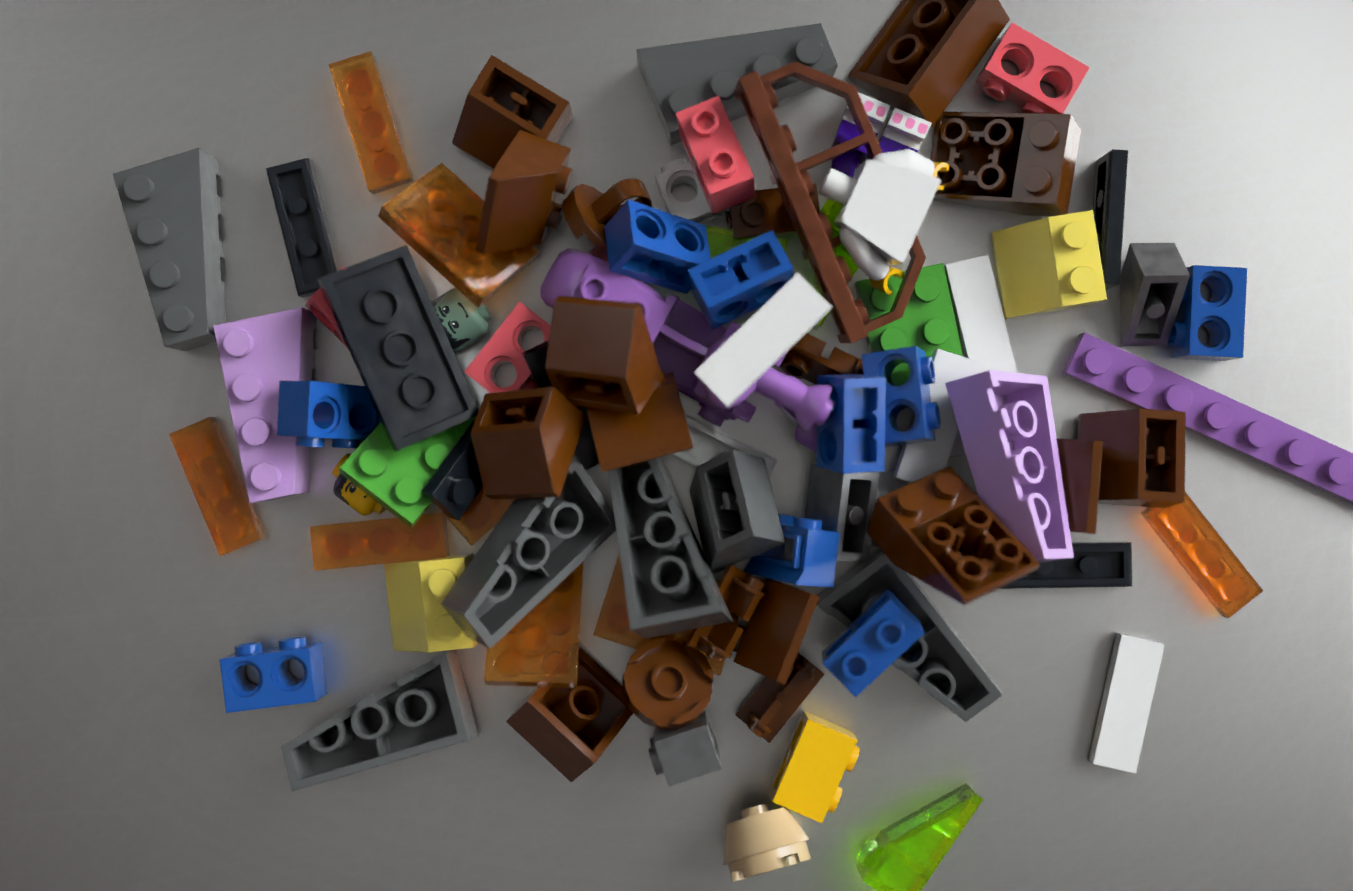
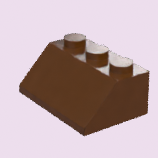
(928, 53)

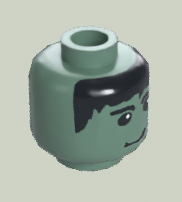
(461, 319)

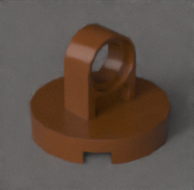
(590, 210)
(667, 683)

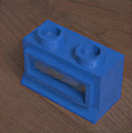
(804, 558)

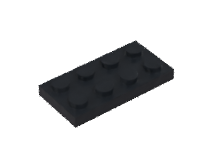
(399, 347)

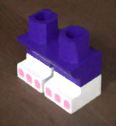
(900, 132)

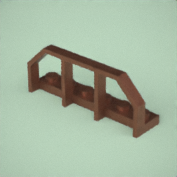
(797, 187)

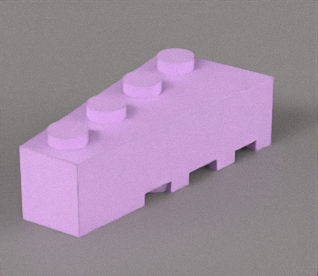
(253, 360)
(1015, 456)

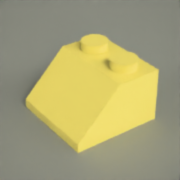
(1049, 265)
(415, 604)

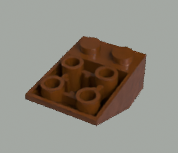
(1007, 161)
(948, 537)

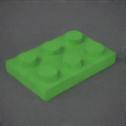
(925, 322)
(400, 475)

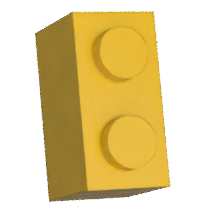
(814, 767)

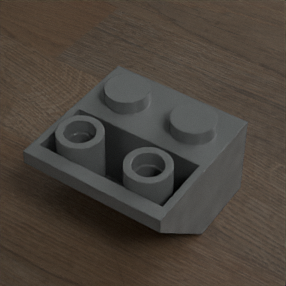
(734, 509)

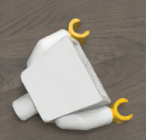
(883, 209)

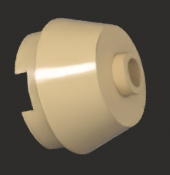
(763, 842)

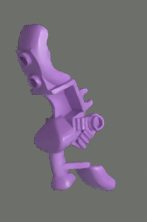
(685, 342)

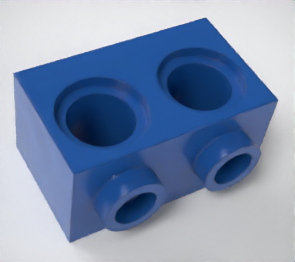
(655, 246)
(740, 279)
(1220, 316)
(912, 394)
(325, 411)
(855, 428)
(871, 643)
(275, 683)

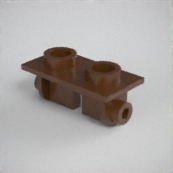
(763, 214)
(806, 362)
(741, 595)
(775, 703)

